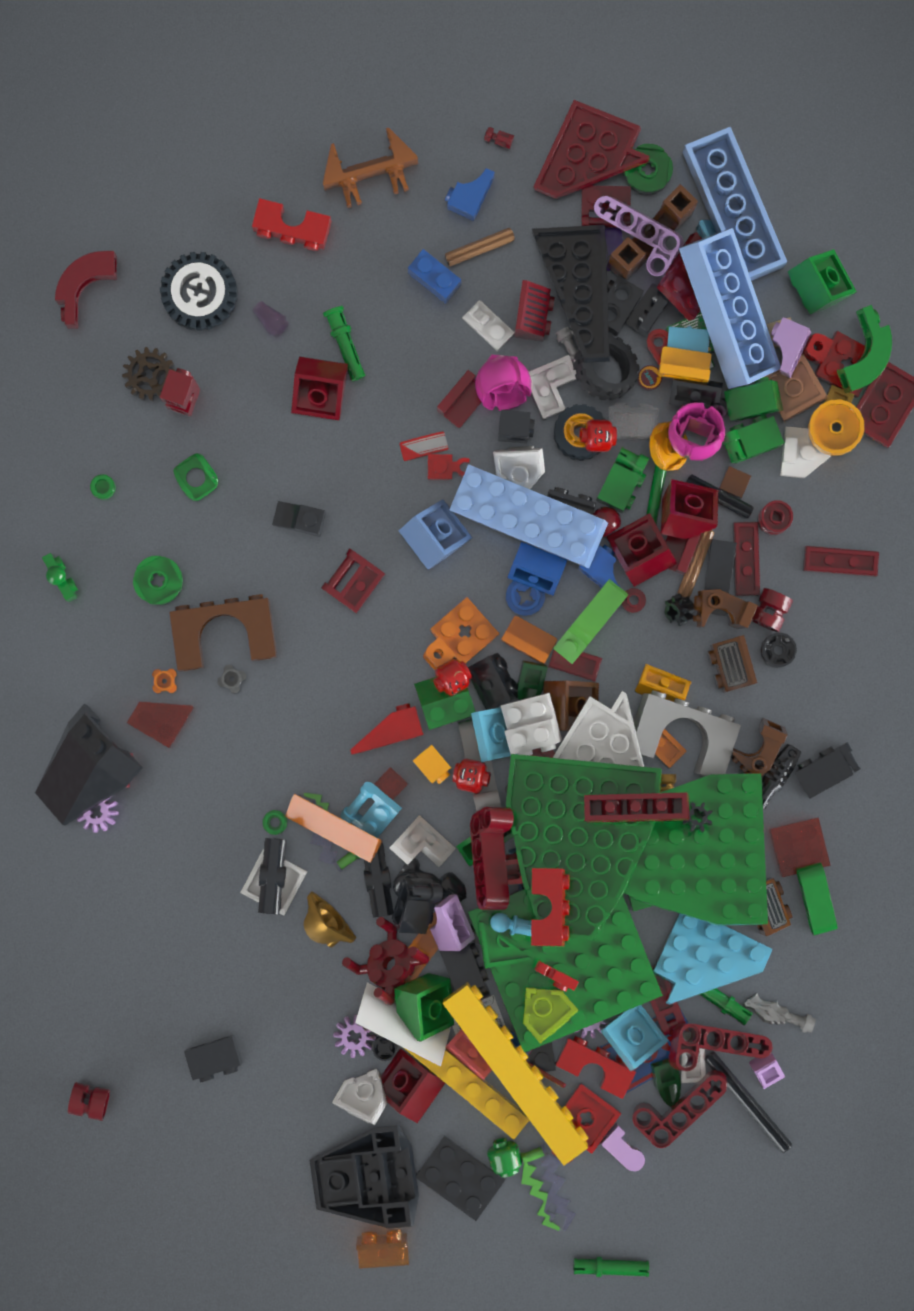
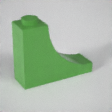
(590, 621)

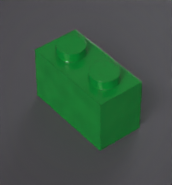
(753, 400)

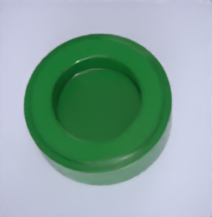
(102, 486)

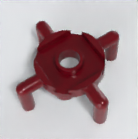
(380, 955)

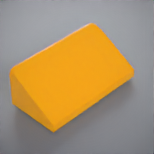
(662, 682)

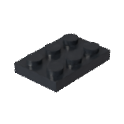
(460, 1178)

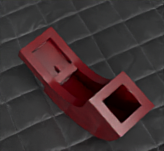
(79, 274)

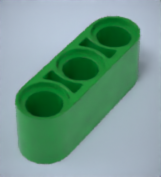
(816, 898)

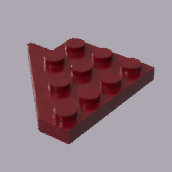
(588, 150)

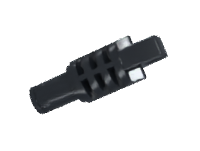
(779, 772)

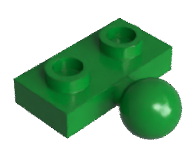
(57, 576)

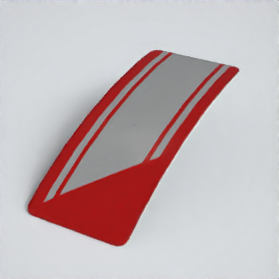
(423, 446)

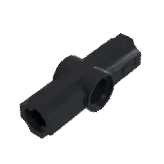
(272, 876)
(379, 884)

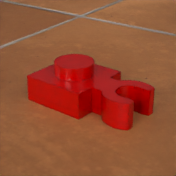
(441, 466)
(560, 979)

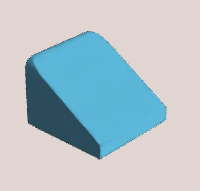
(705, 228)

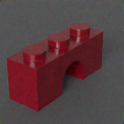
(180, 391)

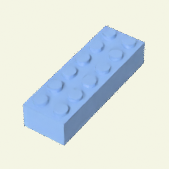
(734, 200)
(730, 308)
(528, 516)

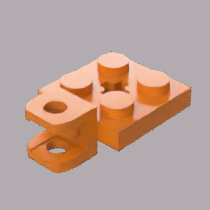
(449, 642)

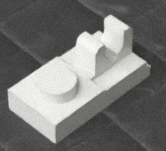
(488, 325)

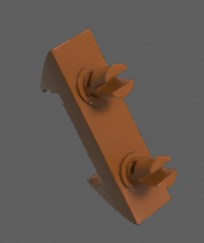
(392, 165)

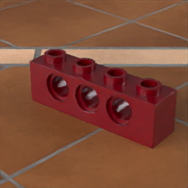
(636, 807)

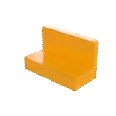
(685, 364)

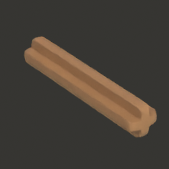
(479, 247)
(690, 578)

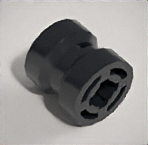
(382, 1049)

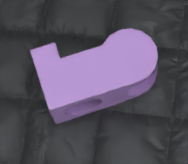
(628, 1156)

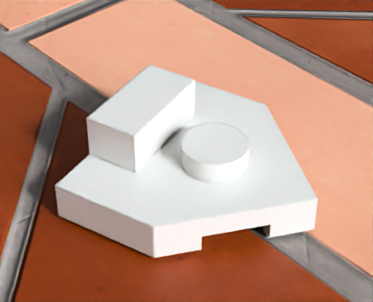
(799, 454)
(520, 465)
(363, 1097)

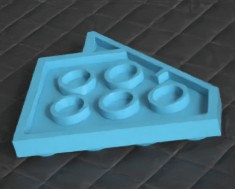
(707, 957)

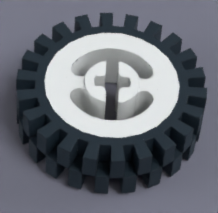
(207, 269)

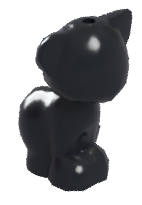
(450, 882)

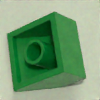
(821, 281)
(442, 708)
(422, 1006)

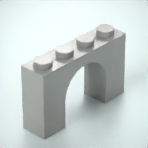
(717, 733)

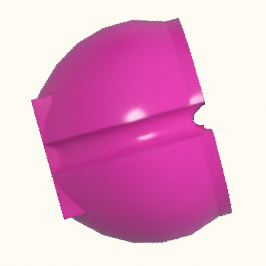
(503, 383)
(702, 422)

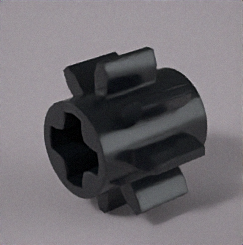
(679, 609)
(694, 823)

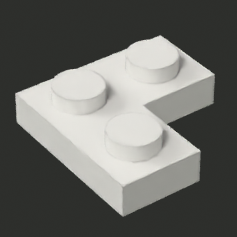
(545, 384)
(424, 838)

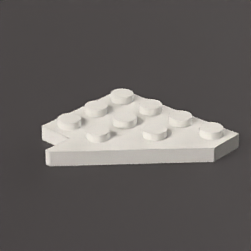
(603, 735)

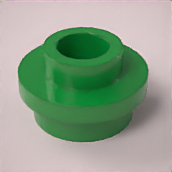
(267, 825)

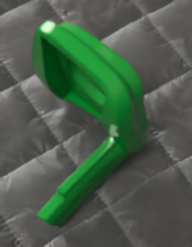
(182, 469)

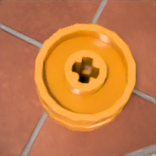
(821, 431)

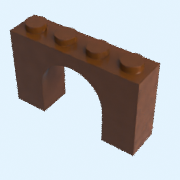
(634, 253)
(189, 624)

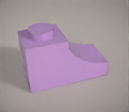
(792, 341)
(452, 925)

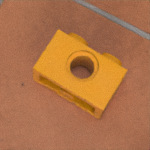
(432, 765)

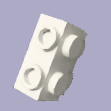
(531, 725)

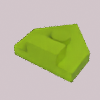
(546, 1011)

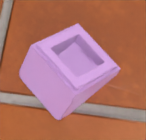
(767, 1070)

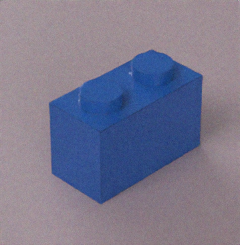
(434, 276)
(537, 568)

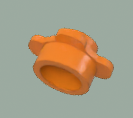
(169, 686)

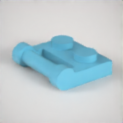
(377, 816)

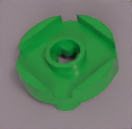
(656, 180)
(145, 575)

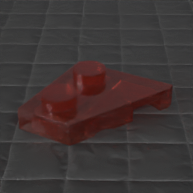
(160, 720)

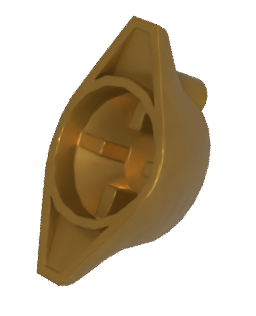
(325, 924)

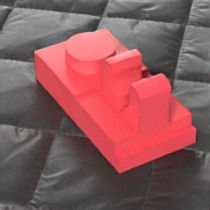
(467, 1054)

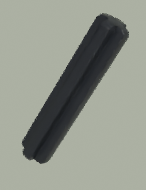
(724, 498)

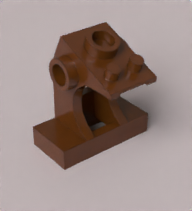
(738, 610)
(774, 736)

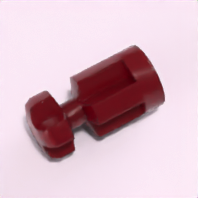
(501, 138)

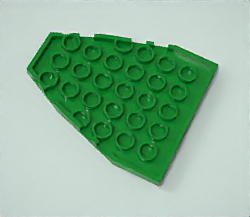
(554, 834)
(710, 873)

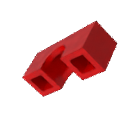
(311, 232)
(552, 929)
(577, 1054)

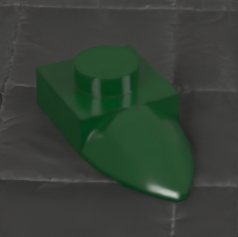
(531, 679)
(667, 1081)

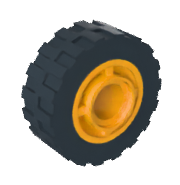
(564, 430)

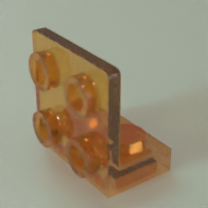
(382, 1249)

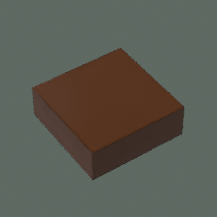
(735, 482)

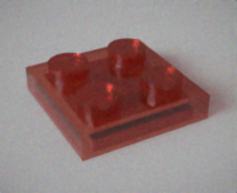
(799, 846)

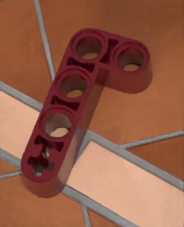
(489, 856)
(721, 1044)
(683, 1106)

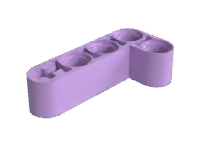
(637, 230)

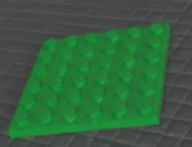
(610, 970)

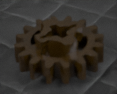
(140, 377)

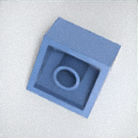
(435, 534)

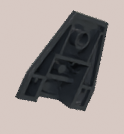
(84, 769)
(369, 1179)

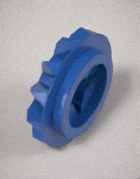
(528, 607)

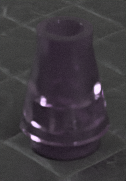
(272, 320)

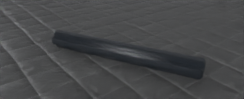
(749, 1103)

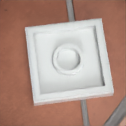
(293, 880)

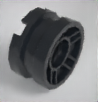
(788, 652)

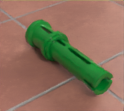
(341, 332)

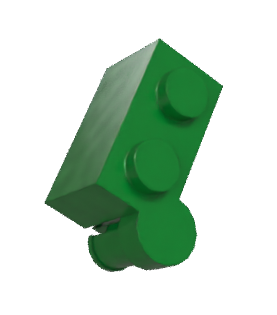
(753, 439)
(622, 480)

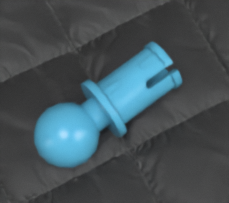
(500, 922)

